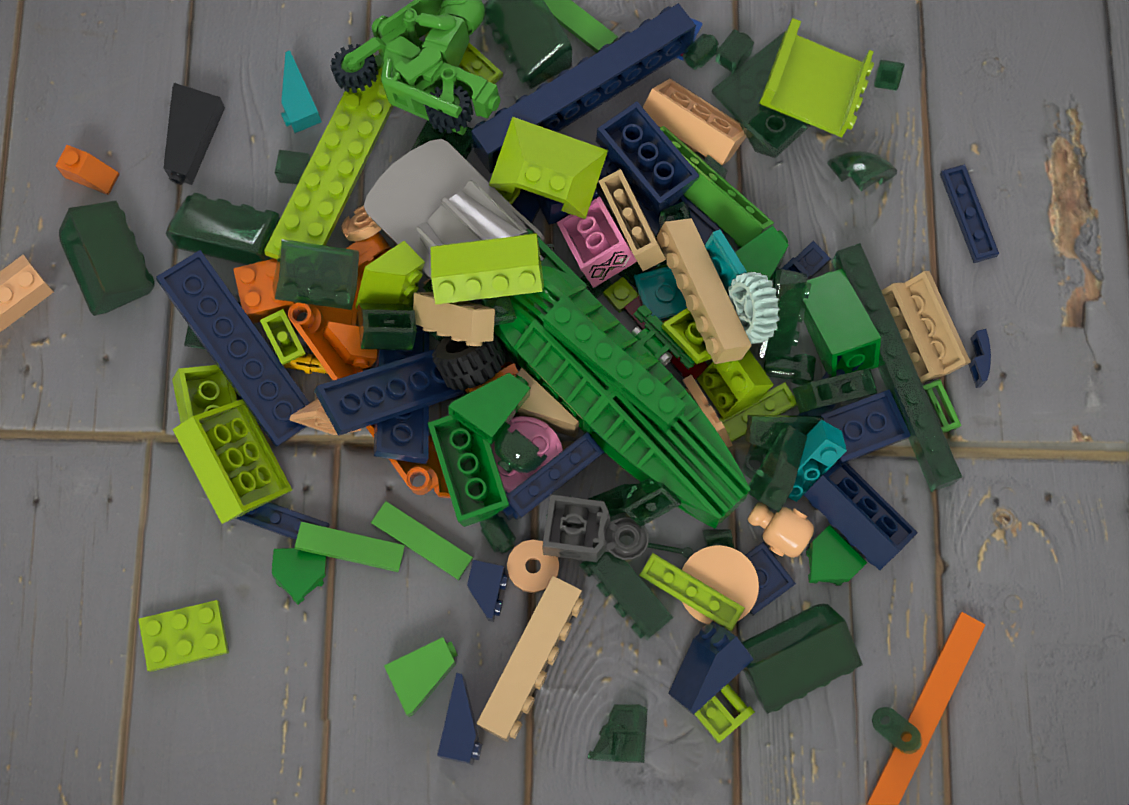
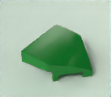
(832, 559)
(298, 571)

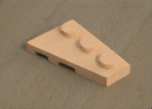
(698, 396)

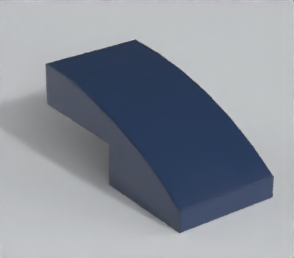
(809, 261)
(981, 363)

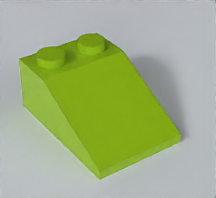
(684, 332)

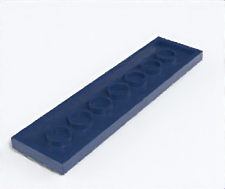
(235, 345)

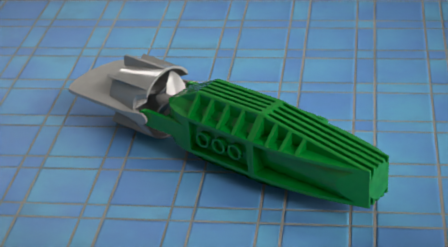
(442, 200)

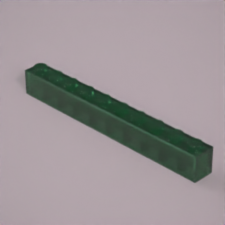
(900, 374)

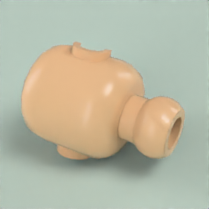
(784, 531)

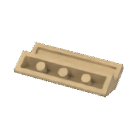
(925, 327)

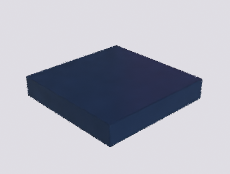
(771, 575)

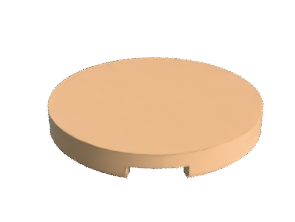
(727, 573)

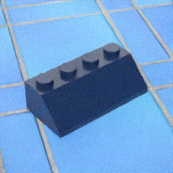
(646, 157)
(860, 514)

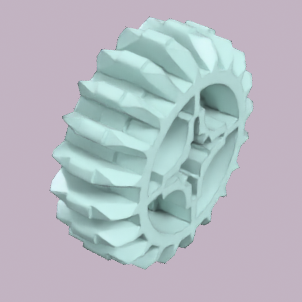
(755, 305)

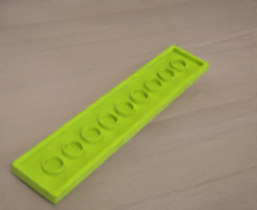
(333, 168)

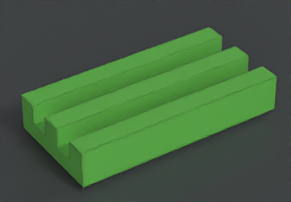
(947, 404)

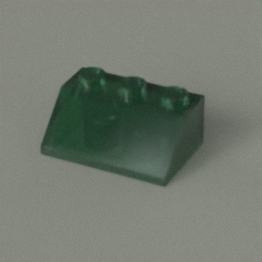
(316, 274)
(790, 290)

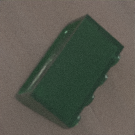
(530, 38)
(222, 229)
(104, 256)
(799, 656)

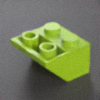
(735, 384)

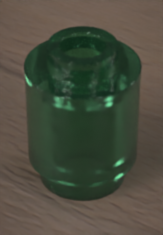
(701, 51)
(498, 534)

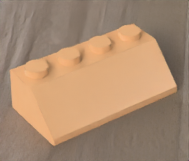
(694, 121)
(20, 290)

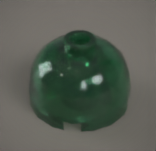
(517, 451)

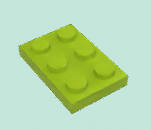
(183, 636)

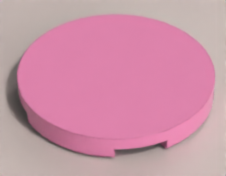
(541, 436)

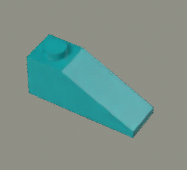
(296, 100)

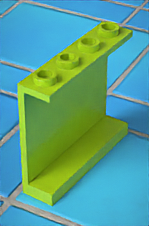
(816, 83)

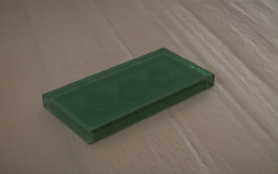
(745, 86)

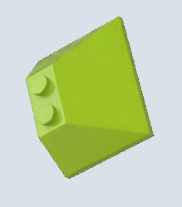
(549, 166)

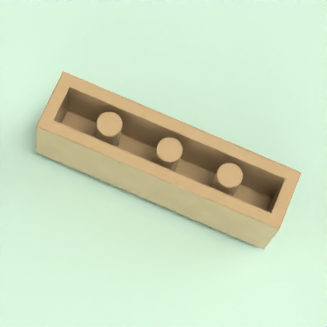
(632, 220)
(459, 320)

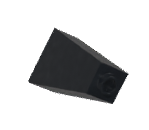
(190, 130)

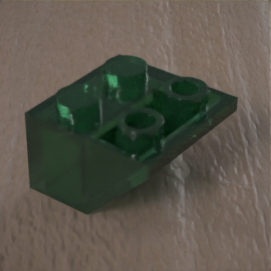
(386, 326)

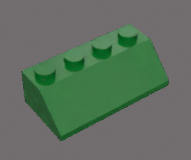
(468, 471)

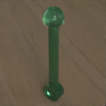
(686, 552)

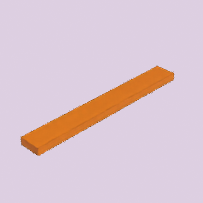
(928, 709)

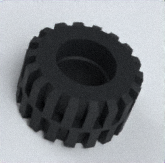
(467, 365)

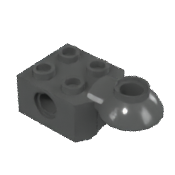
(584, 531)

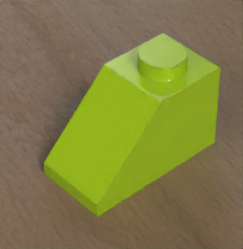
(282, 337)

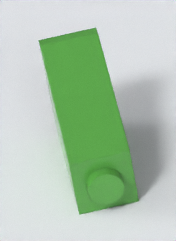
(420, 673)

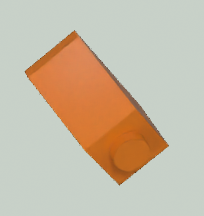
(86, 170)
(346, 342)

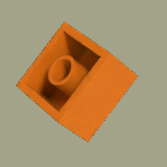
(256, 290)

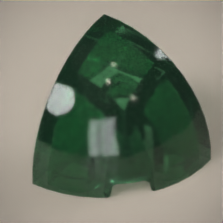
(862, 168)

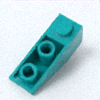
(821, 451)

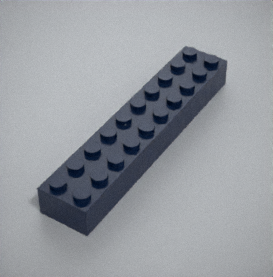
(591, 81)

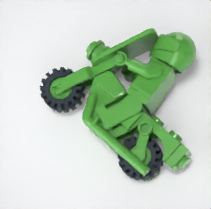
(421, 71)

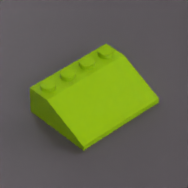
(232, 460)

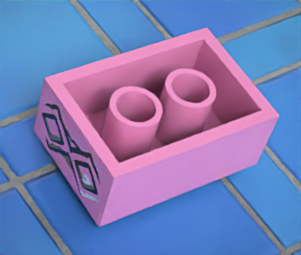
(597, 243)

